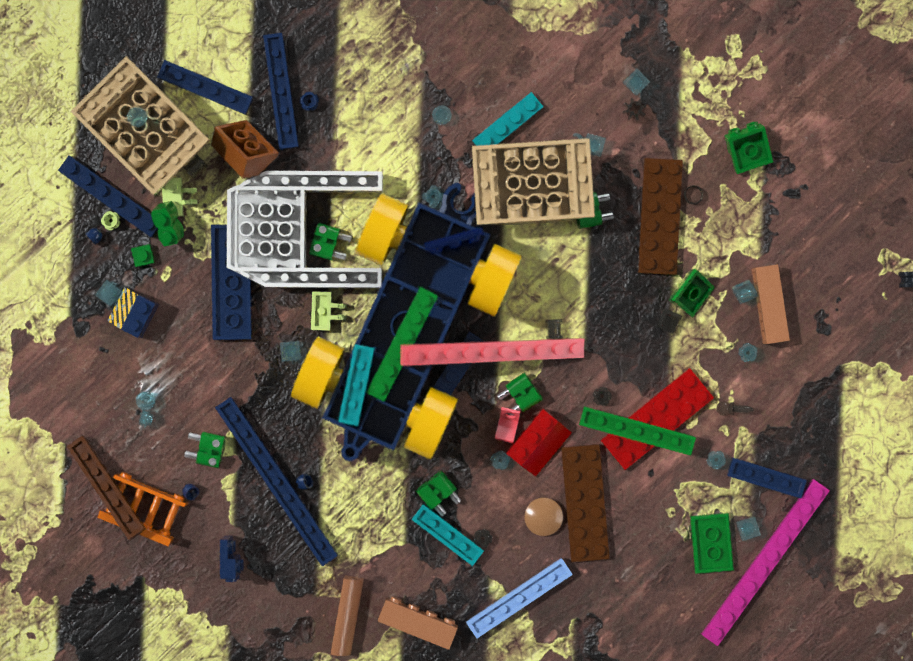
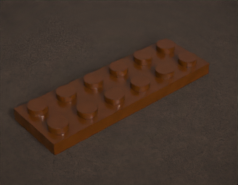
(660, 216)
(585, 502)

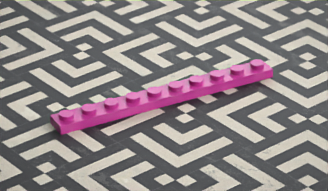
(765, 562)

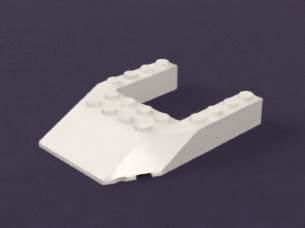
(270, 228)

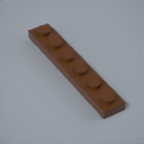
(106, 488)

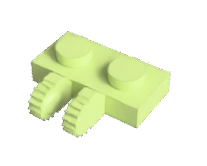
(174, 192)
(321, 311)

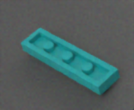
(509, 121)
(356, 385)
(447, 534)

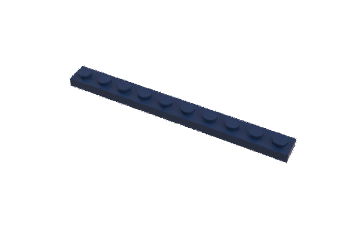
(276, 481)

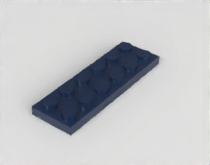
(229, 293)

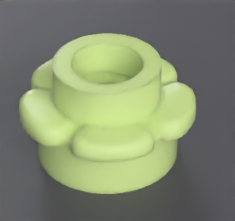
(110, 225)

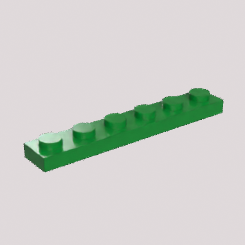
(406, 335)
(637, 430)

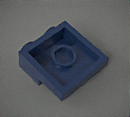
(230, 563)

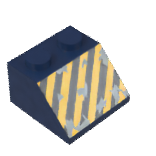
(133, 312)

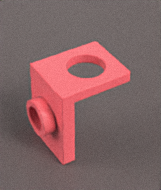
(507, 425)

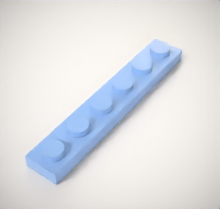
(519, 598)

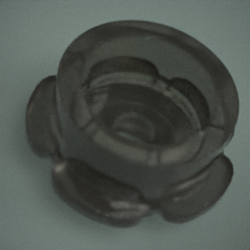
(603, 401)
(482, 533)

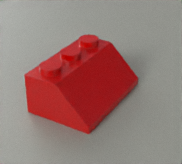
(538, 442)

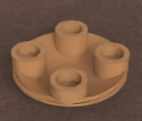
(543, 516)

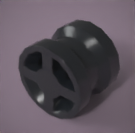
(906, 279)

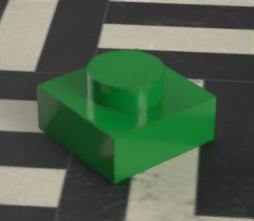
(143, 255)

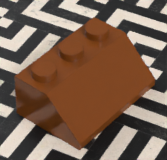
(243, 148)

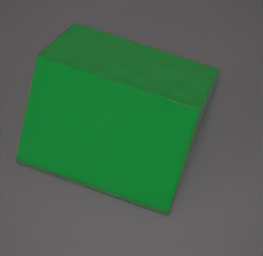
(692, 292)

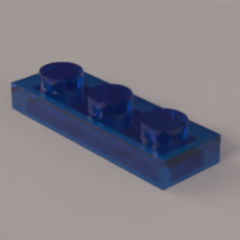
(454, 240)

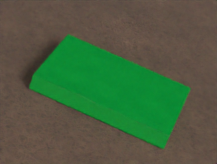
(711, 543)

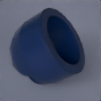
(94, 235)
(304, 481)
(190, 496)

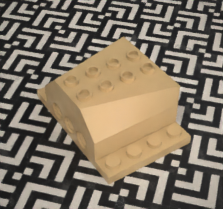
(151, 151)
(533, 182)

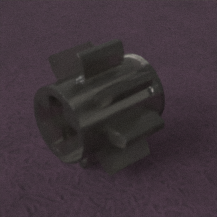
(637, 105)

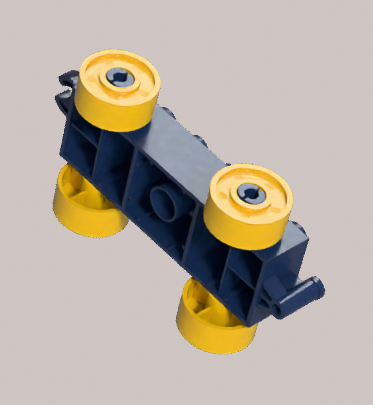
(412, 267)

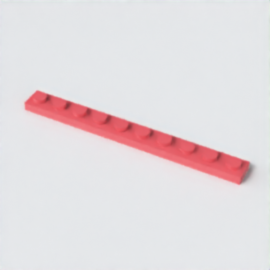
(491, 351)

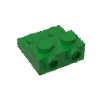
(748, 147)

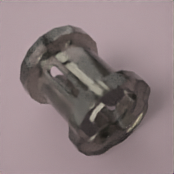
(195, 166)
(554, 329)

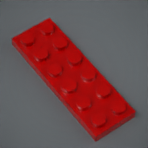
(666, 410)

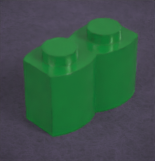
(169, 227)

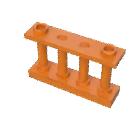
(162, 536)

